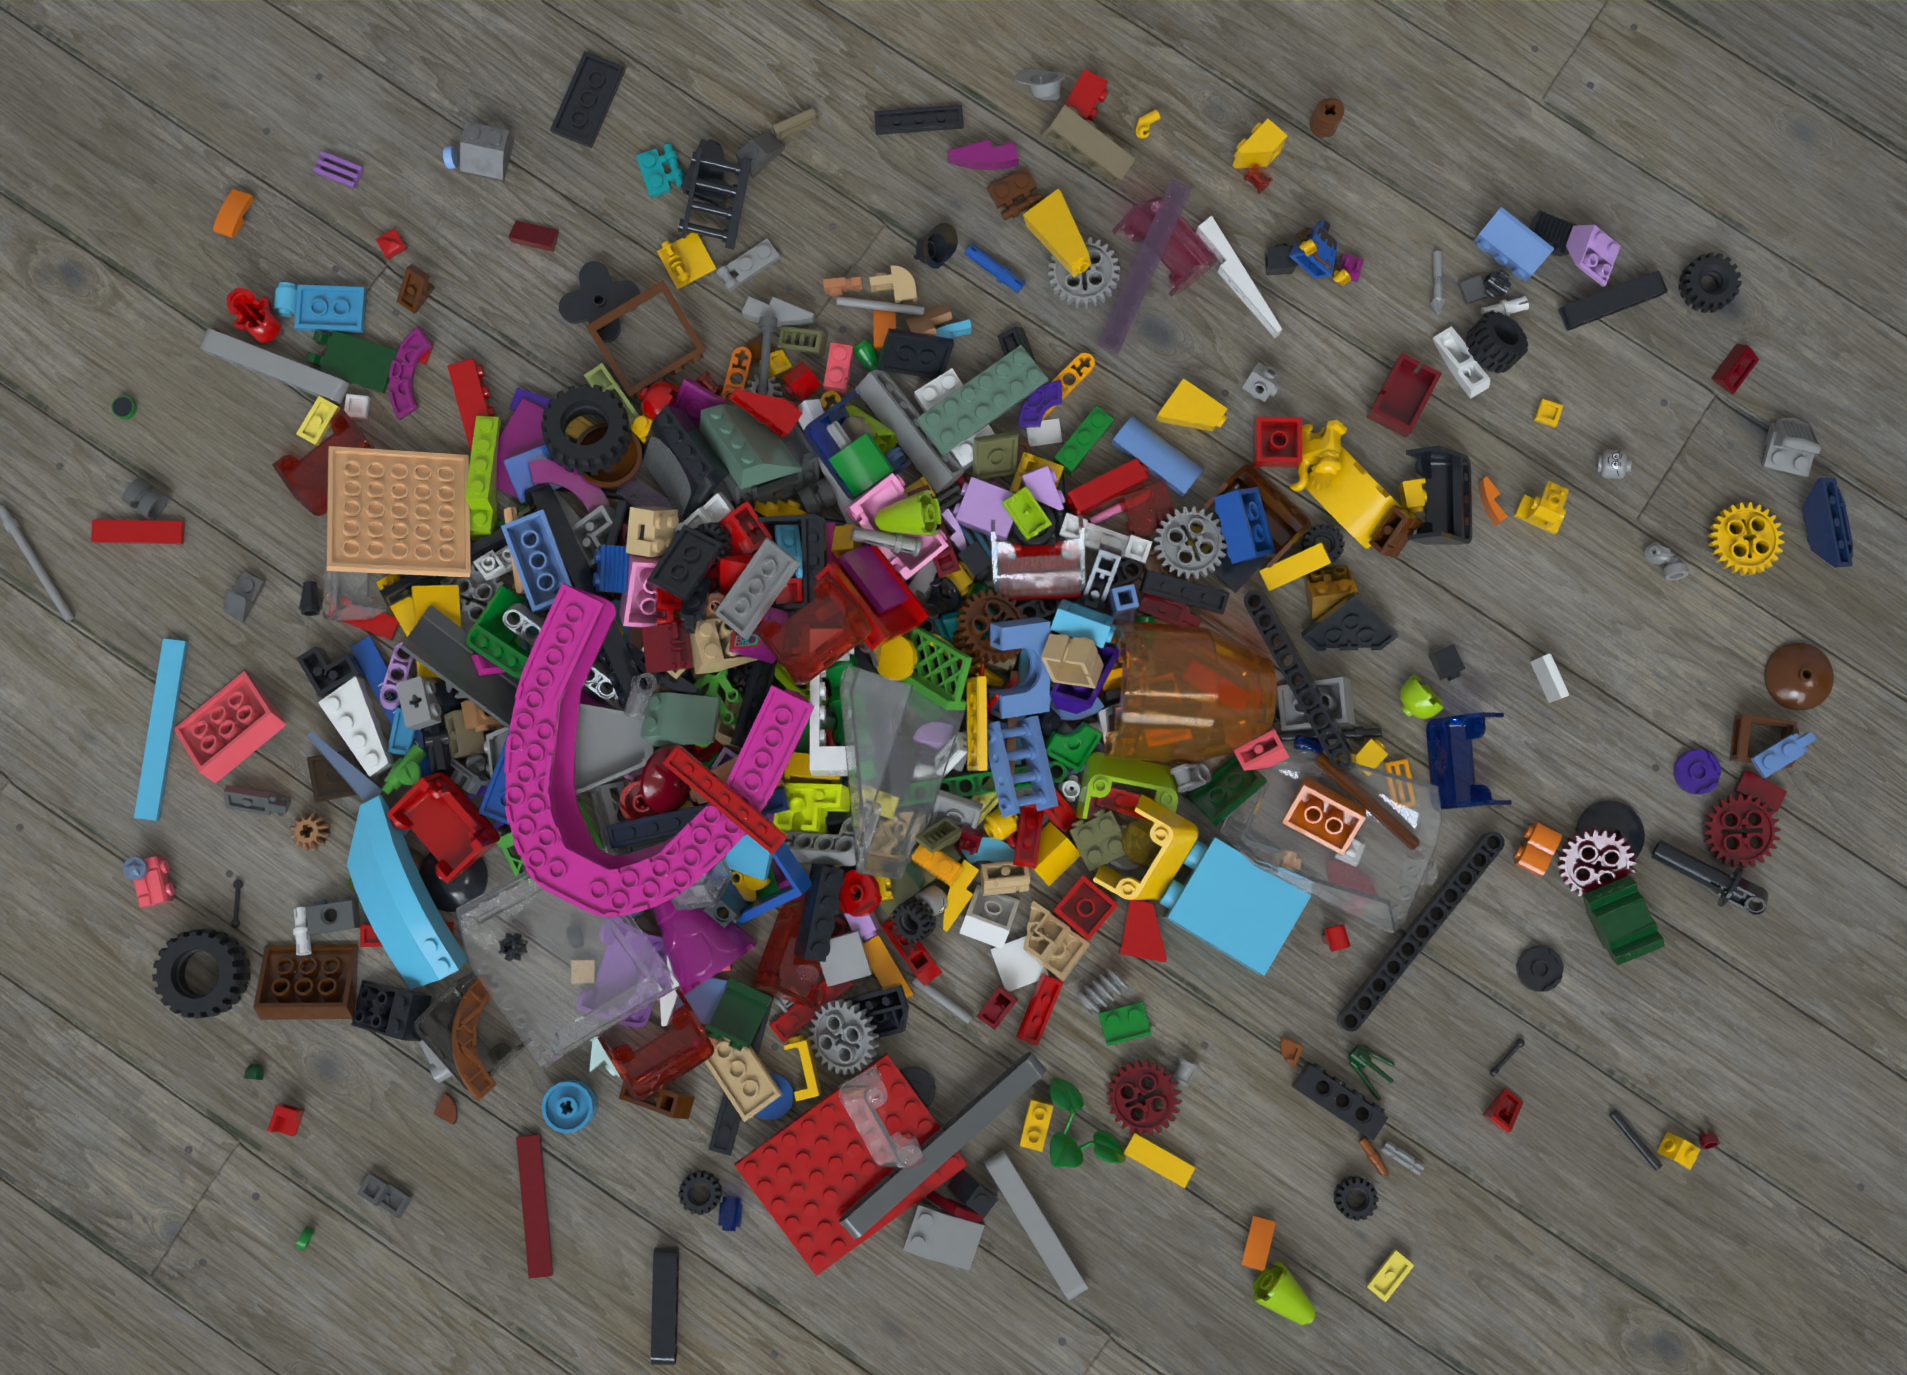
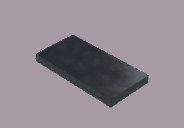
(588, 99)

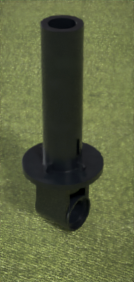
(1729, 887)

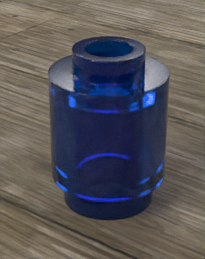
(730, 1213)

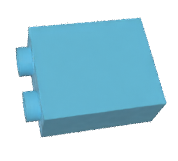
(1234, 905)

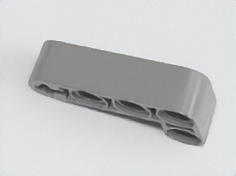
(824, 848)

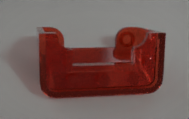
(309, 476)
(816, 633)
(782, 971)

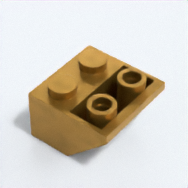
(1327, 588)

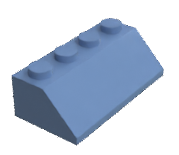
(536, 559)

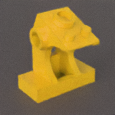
(1544, 511)

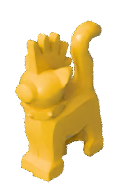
(1322, 450)

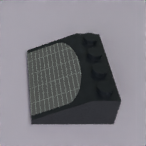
(682, 460)

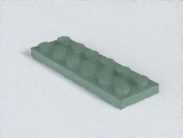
(981, 400)

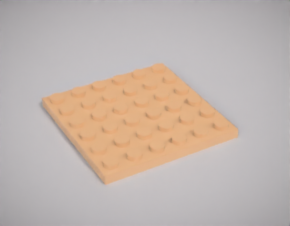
(397, 512)

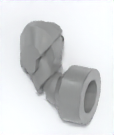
(1661, 555)

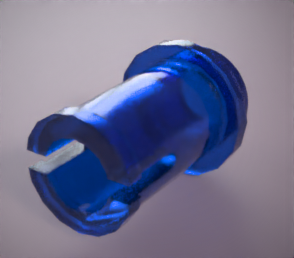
(1304, 743)

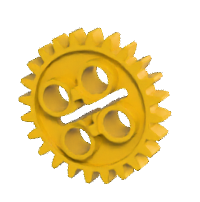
(1766, 536)

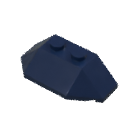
(1828, 524)

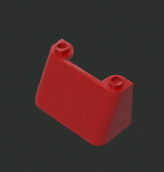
(445, 824)

